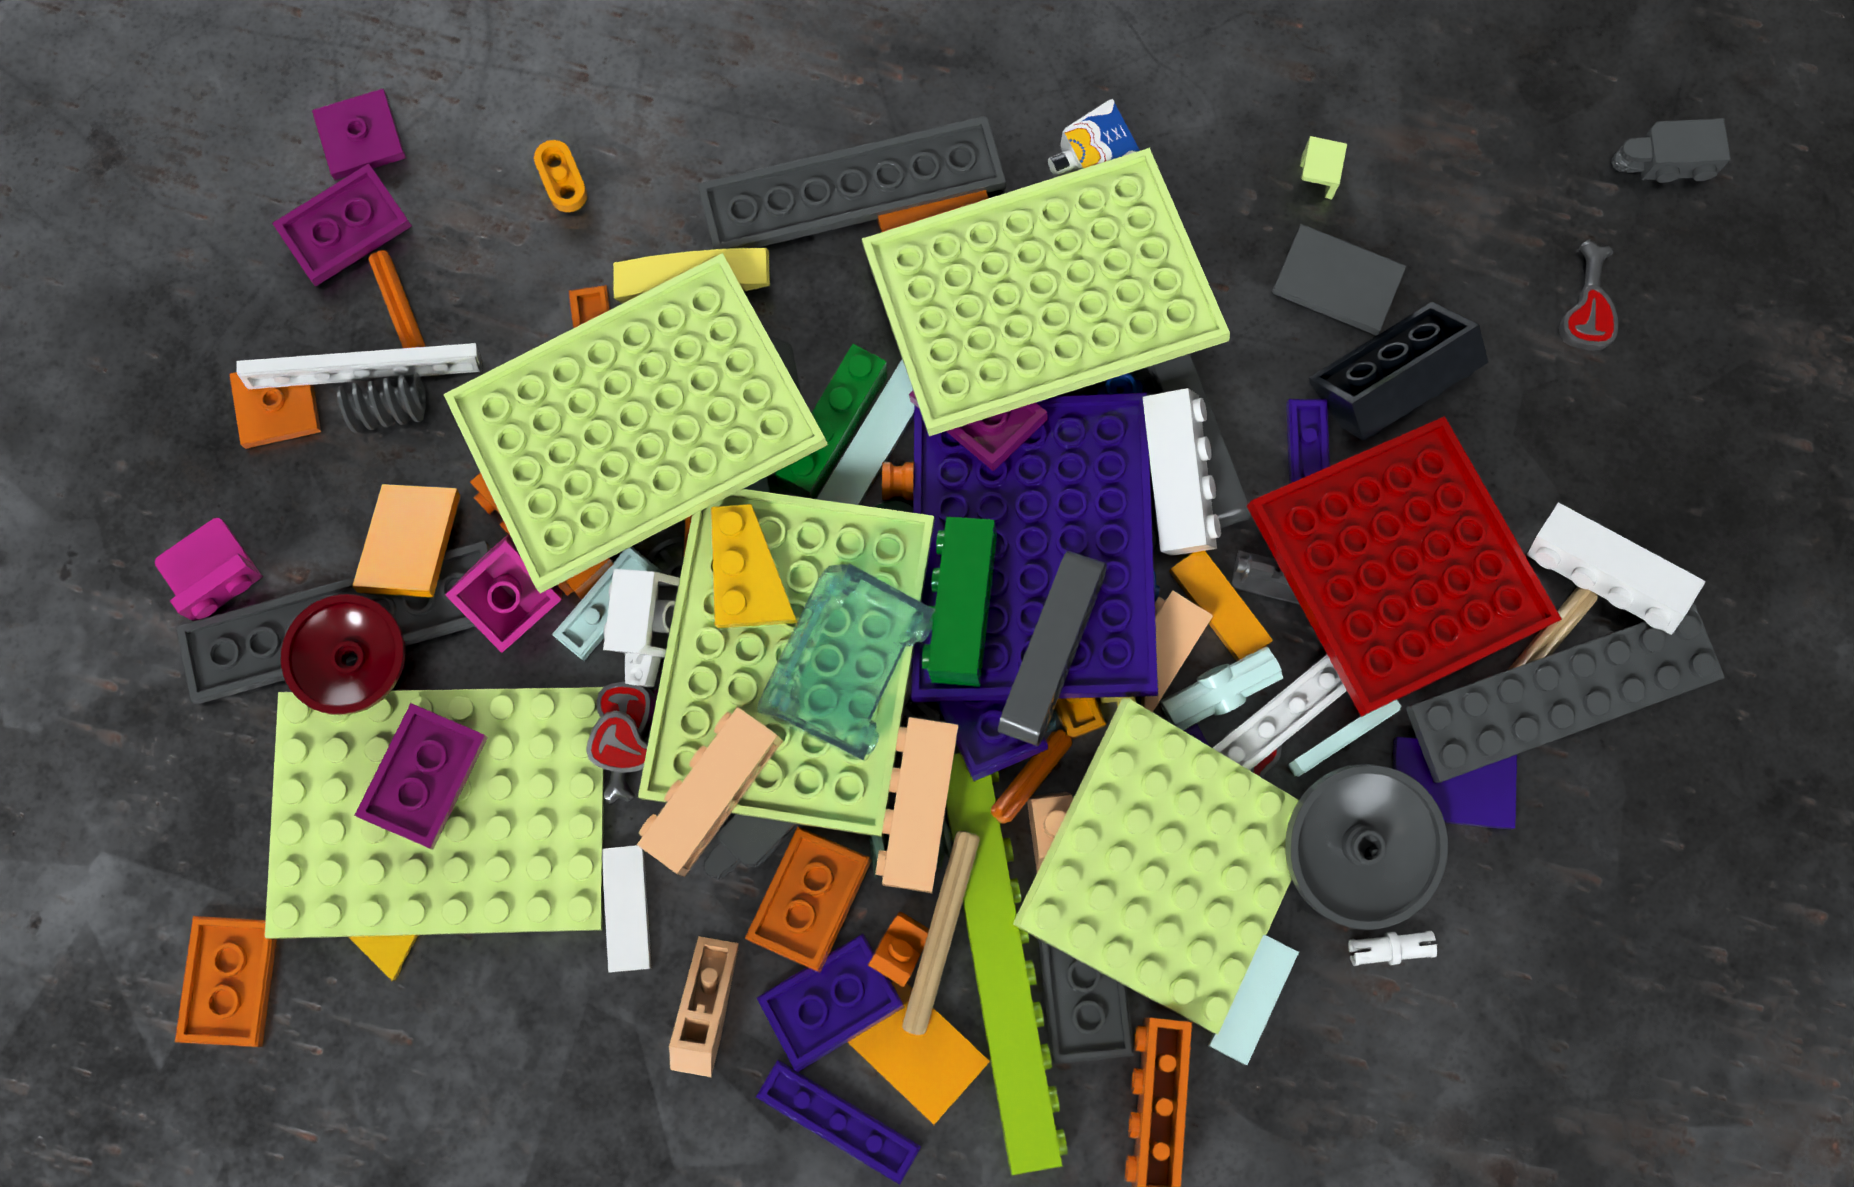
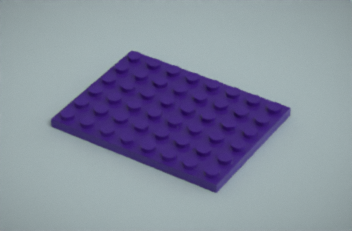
(1065, 489)

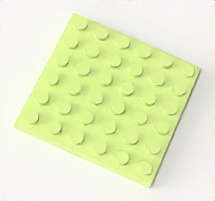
(1164, 867)

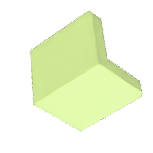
(1323, 163)

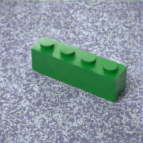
(838, 418)
(961, 601)

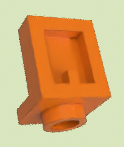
(900, 949)

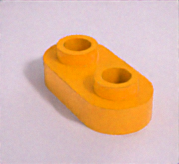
(561, 178)

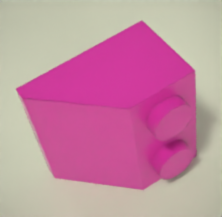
(501, 595)

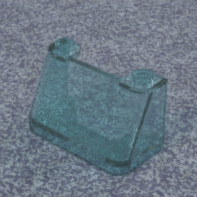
(843, 658)

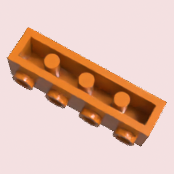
(1161, 1103)

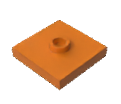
(273, 413)

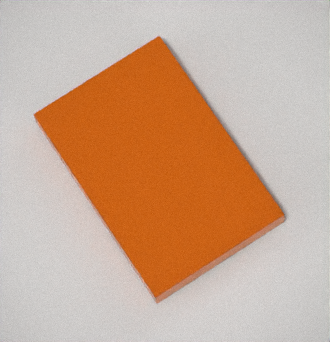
(808, 899)
(226, 982)

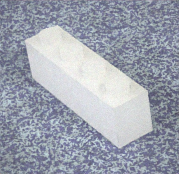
(1180, 472)
(1615, 569)

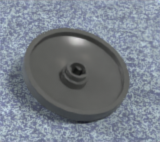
(1366, 846)

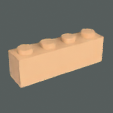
(709, 791)
(919, 805)

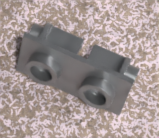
(1261, 576)

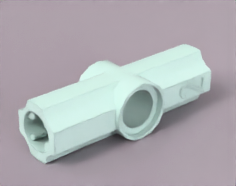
(1222, 689)

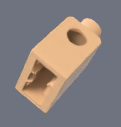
(1045, 818)

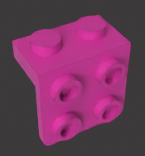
(206, 570)

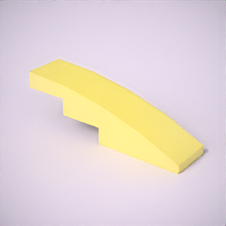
(642, 274)

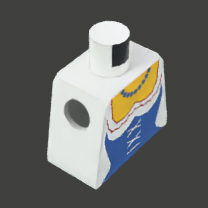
(1093, 140)

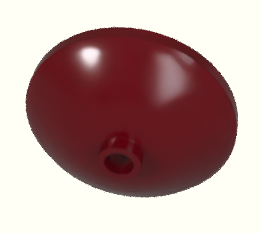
(321, 641)

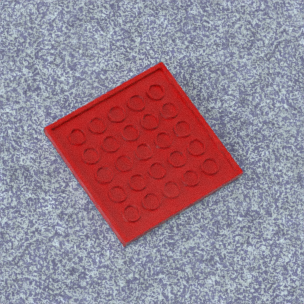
(1402, 564)

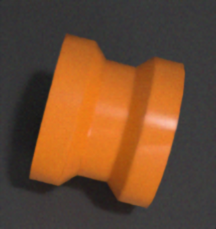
(897, 481)

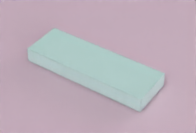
(585, 624)
(1342, 738)
(1254, 1000)

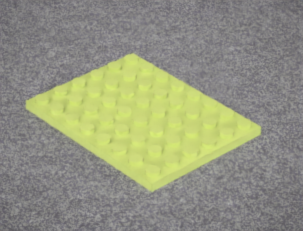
(1043, 291)
(633, 422)
(728, 668)
(511, 855)

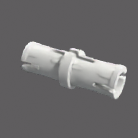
(1392, 948)

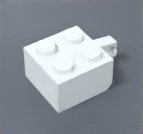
(640, 621)

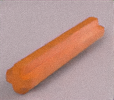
(396, 300)
(1031, 777)

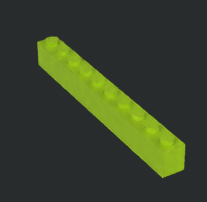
(1005, 981)

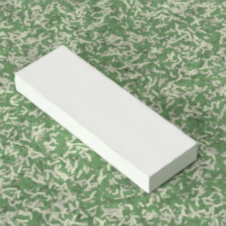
(626, 909)

